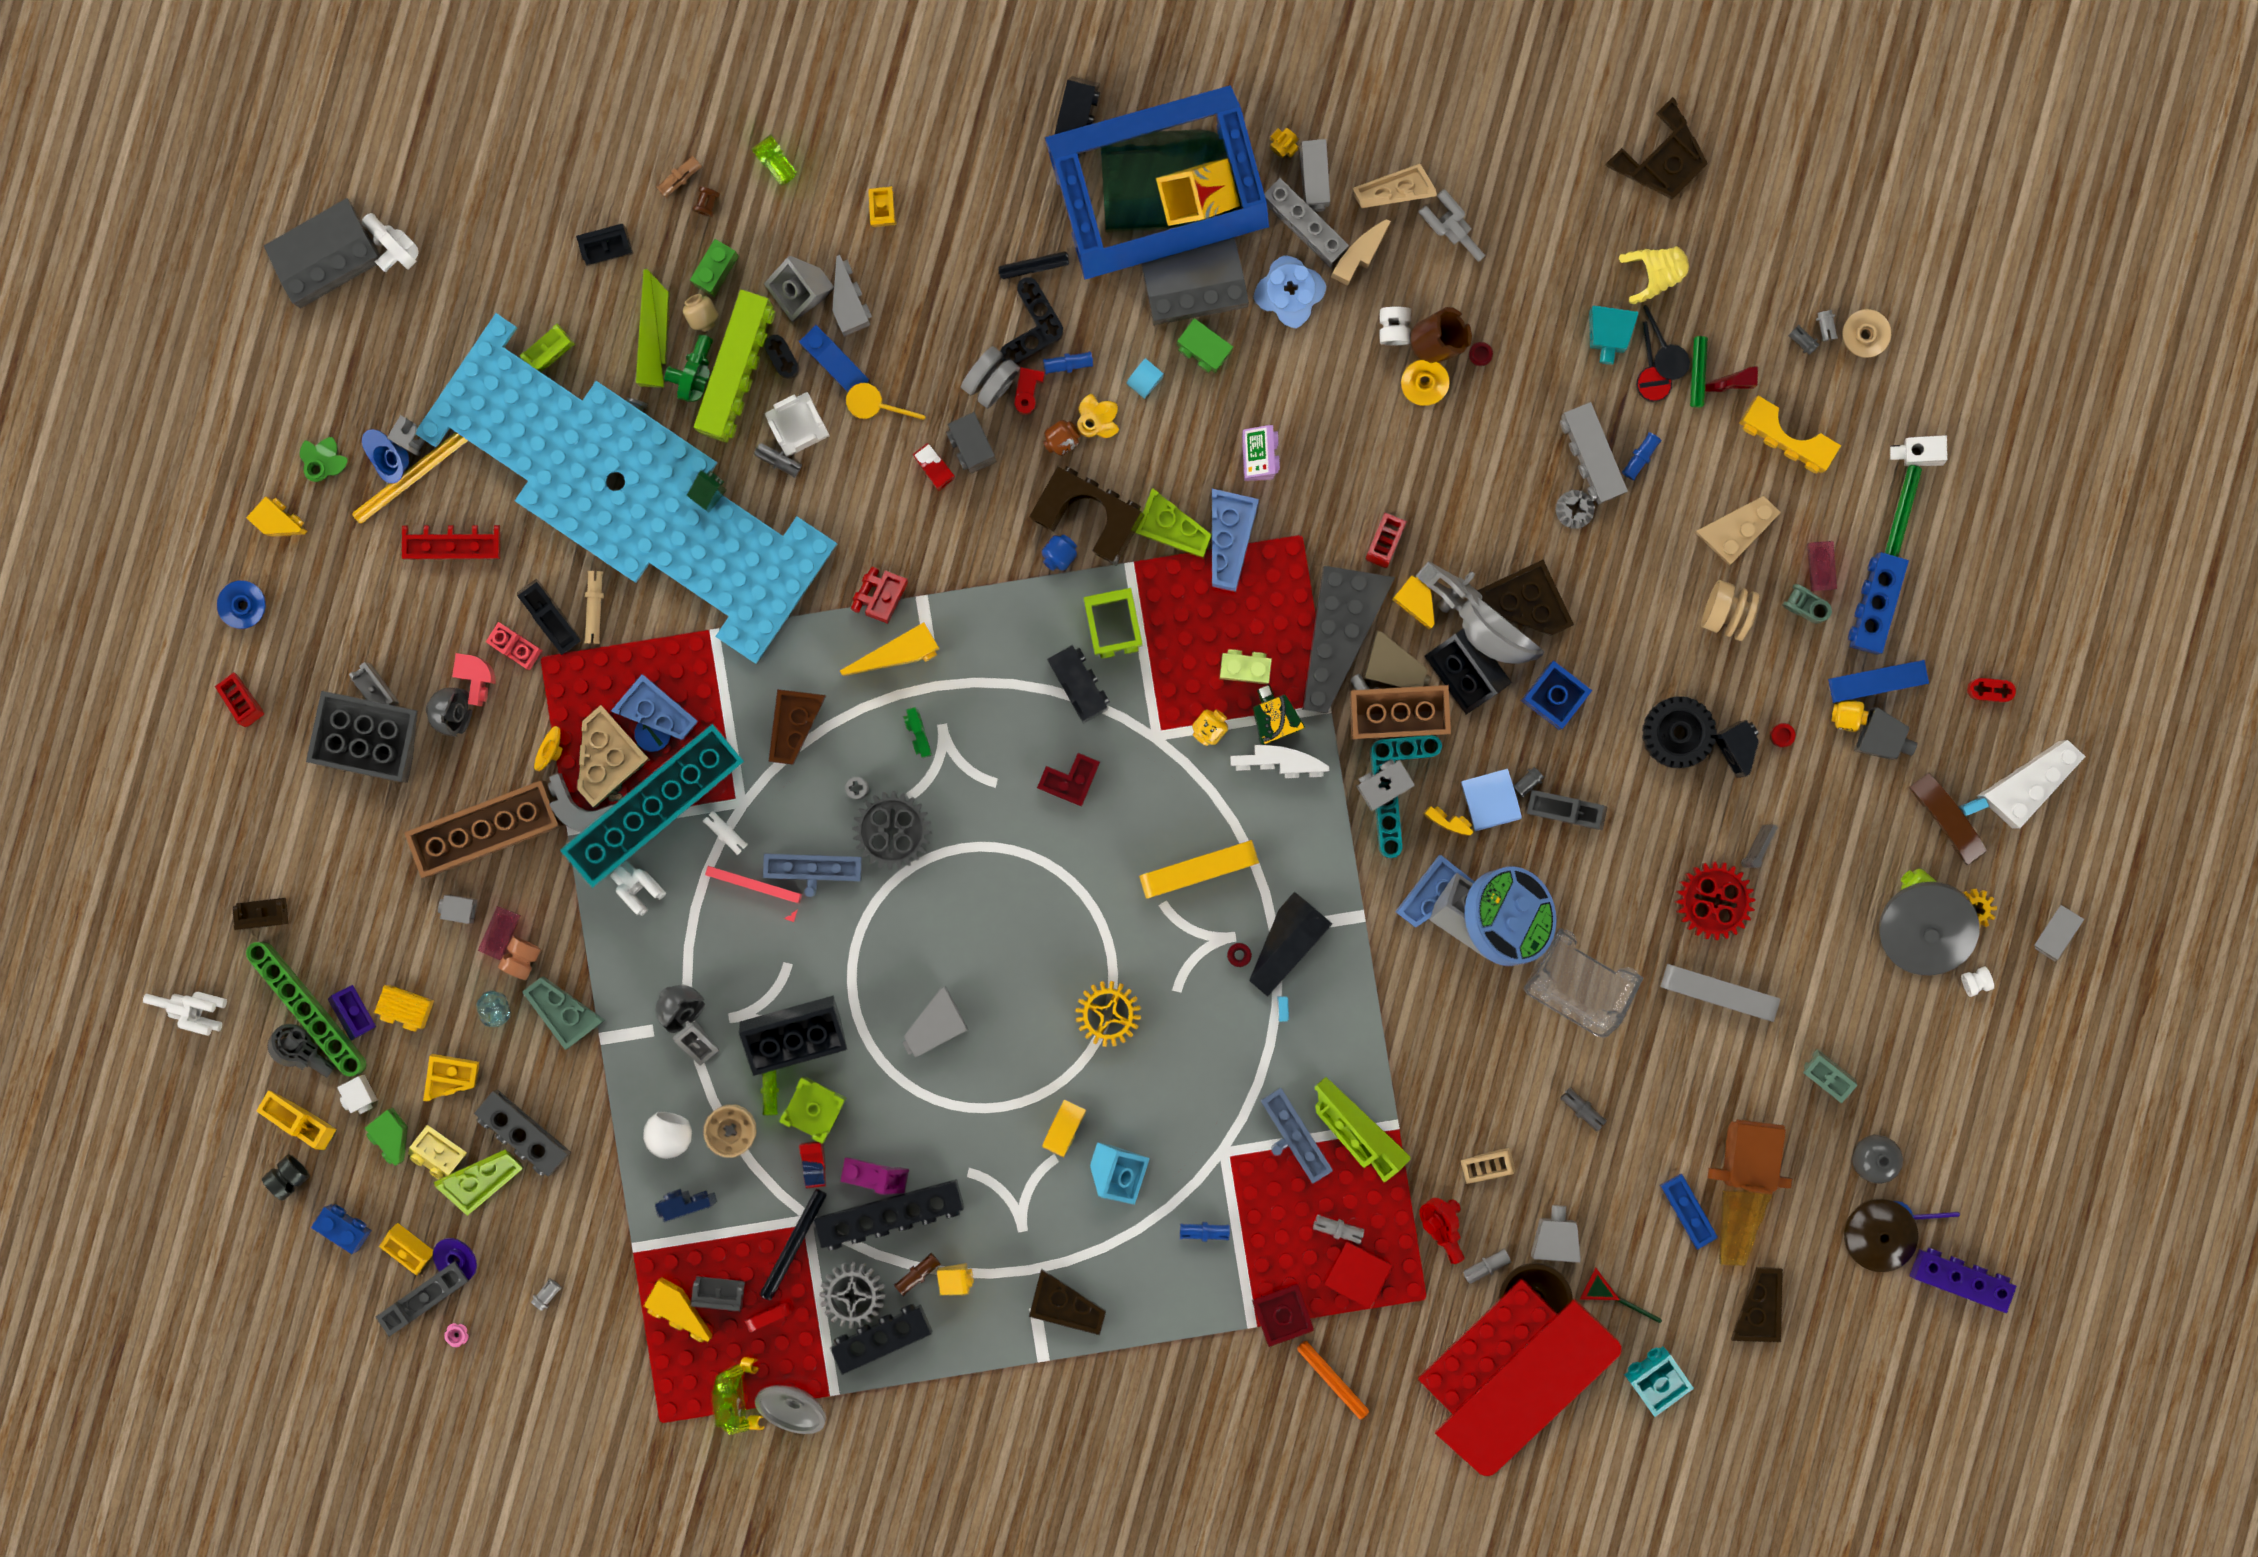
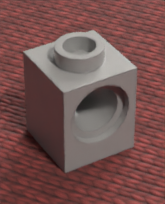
(457, 909)

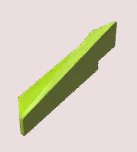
(652, 332)
(1358, 1132)

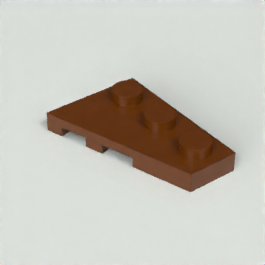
(791, 724)

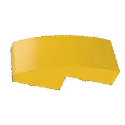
(1455, 824)
(1064, 1128)

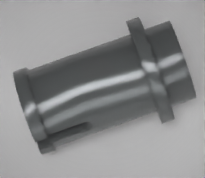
(1804, 340)
(1529, 781)

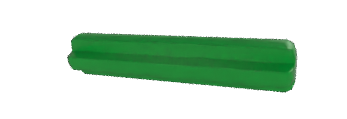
(1699, 371)

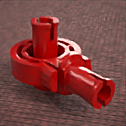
(1434, 1224)

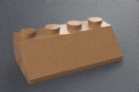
(1400, 712)

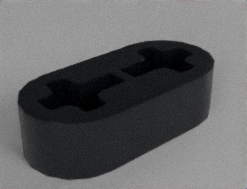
(787, 354)

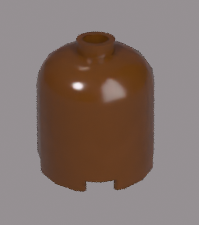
(1440, 336)

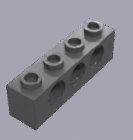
(554, 1151)

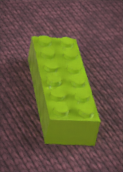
(734, 366)

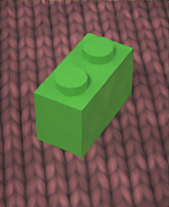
(714, 268)
(1204, 346)

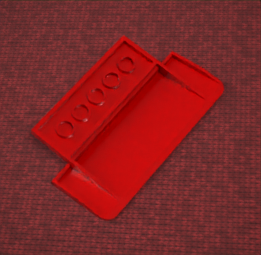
(1515, 1374)

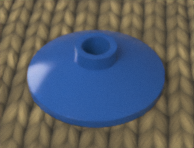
(229, 604)

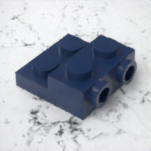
(680, 1203)

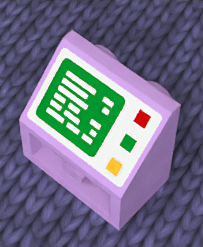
(1259, 453)

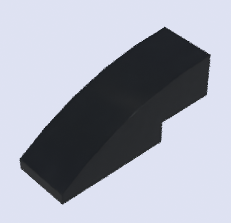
(548, 616)

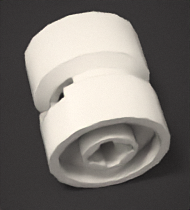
(1395, 334)

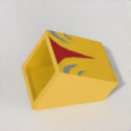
(1198, 192)

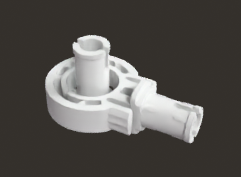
(396, 242)

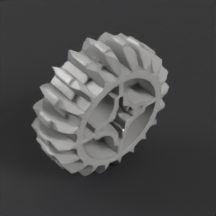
(841, 1295)

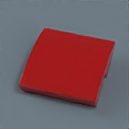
(1359, 1275)

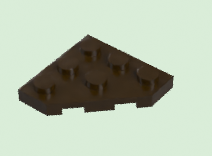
(1529, 600)

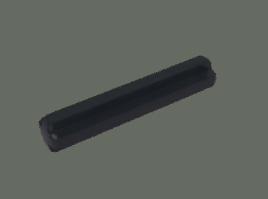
(1033, 265)

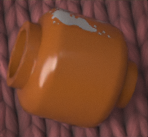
(1061, 437)

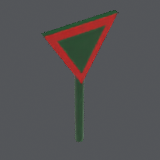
(1599, 1289)

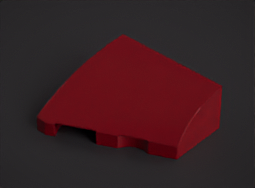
(1739, 380)

